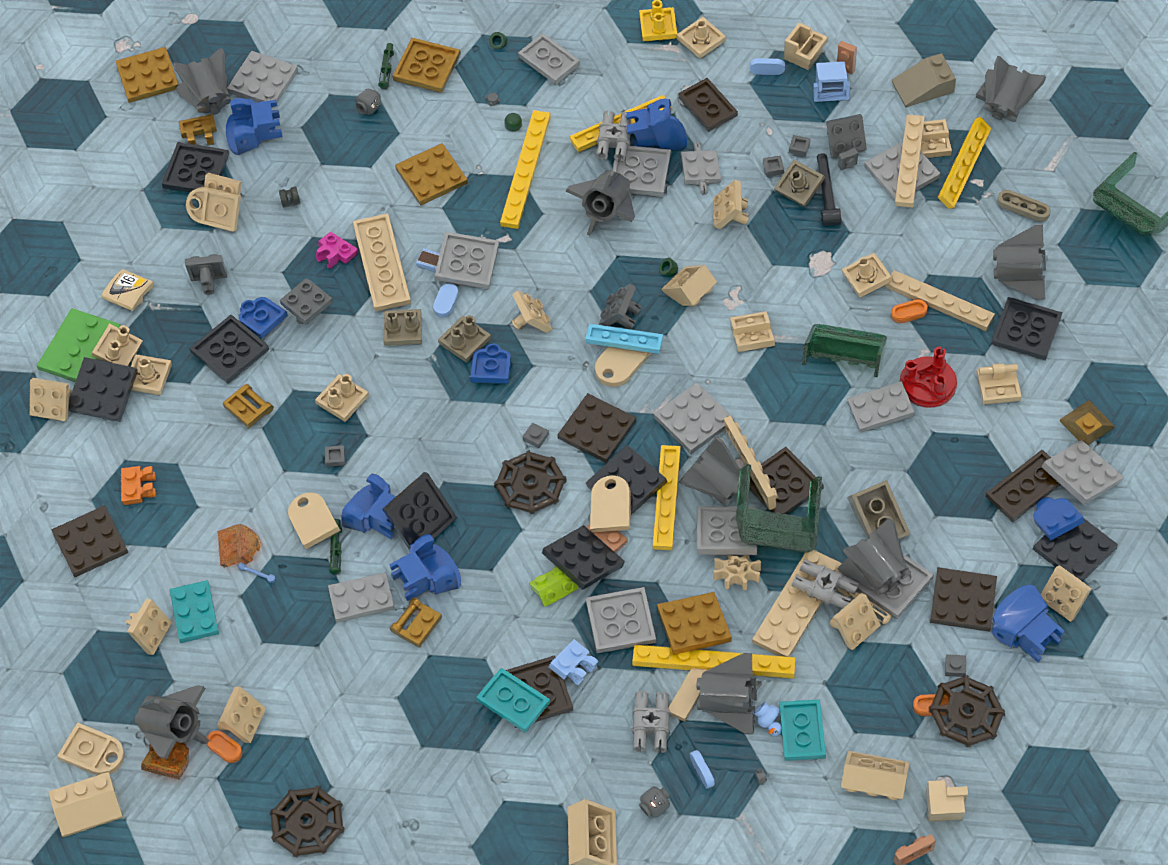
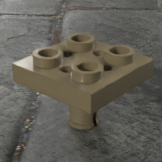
(796, 178)

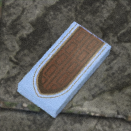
(428, 260)

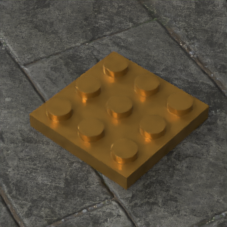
(426, 65)
(147, 74)
(431, 174)
(694, 623)

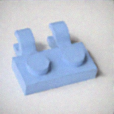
(570, 658)

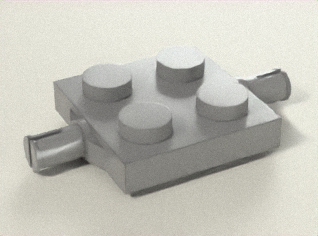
(700, 167)

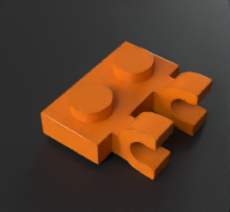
(131, 484)

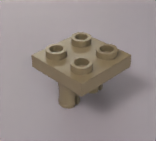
(402, 327)
(464, 338)

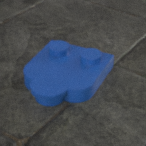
(261, 315)
(491, 365)
(1056, 516)

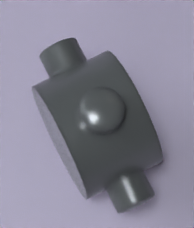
(492, 99)
(760, 776)

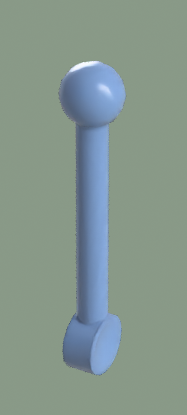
(271, 578)

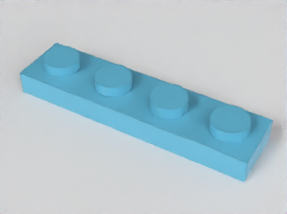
(624, 338)

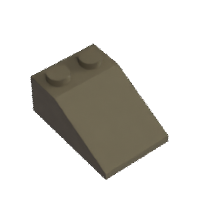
(925, 81)
(875, 506)

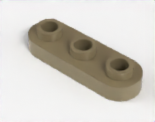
(1033, 209)

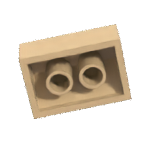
(875, 775)
(85, 804)
(591, 834)

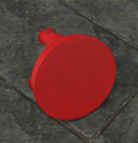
(929, 380)

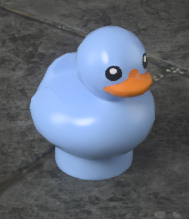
(765, 717)

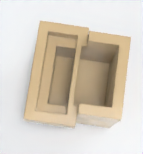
(804, 46)
(945, 802)

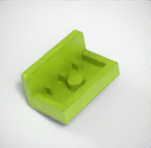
(552, 586)

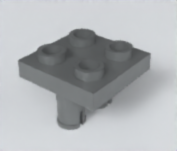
(846, 134)
(206, 270)
(306, 301)
(618, 305)

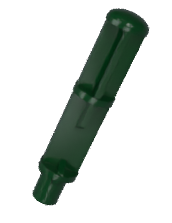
(386, 67)
(335, 551)

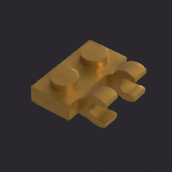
(198, 126)

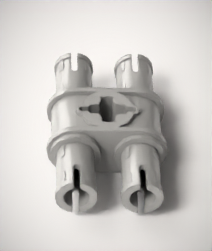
(613, 136)
(823, 575)
(660, 725)

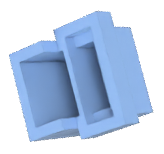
(831, 82)

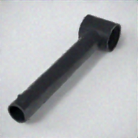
(830, 214)

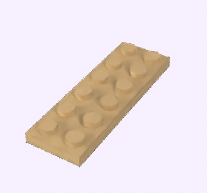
(381, 262)
(791, 611)

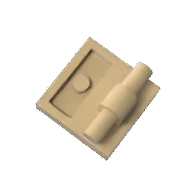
(998, 383)

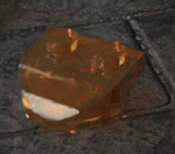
(237, 545)
(171, 767)

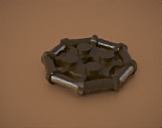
(530, 491)
(961, 720)
(311, 831)

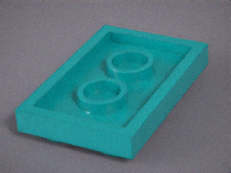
(194, 611)
(513, 700)
(802, 730)

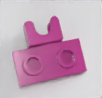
(334, 249)

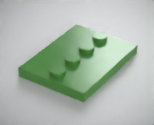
(72, 343)

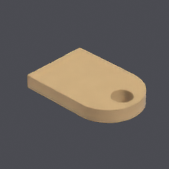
(215, 208)
(619, 362)
(610, 506)
(312, 521)
(90, 750)

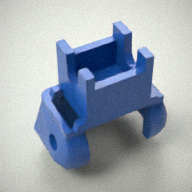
(251, 124)
(657, 127)
(366, 506)
(426, 569)
(1025, 616)

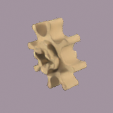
(737, 570)

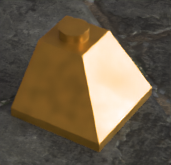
(1087, 423)

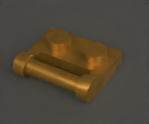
(243, 409)
(420, 626)

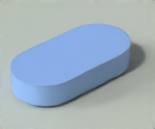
(765, 66)
(445, 300)
(702, 769)

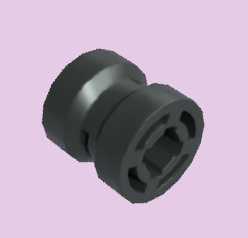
(293, 195)

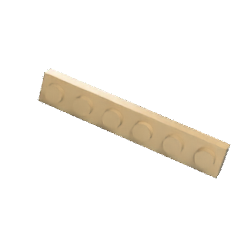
(909, 161)
(941, 300)
(748, 457)

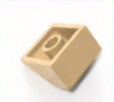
(690, 285)

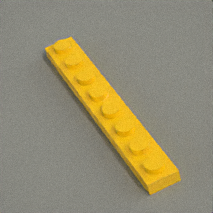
(525, 169)
(702, 659)

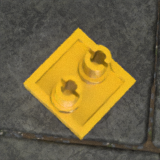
(658, 22)

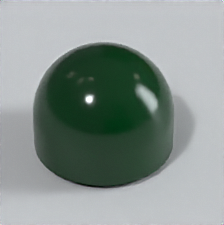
(497, 35)
(513, 122)
(673, 269)

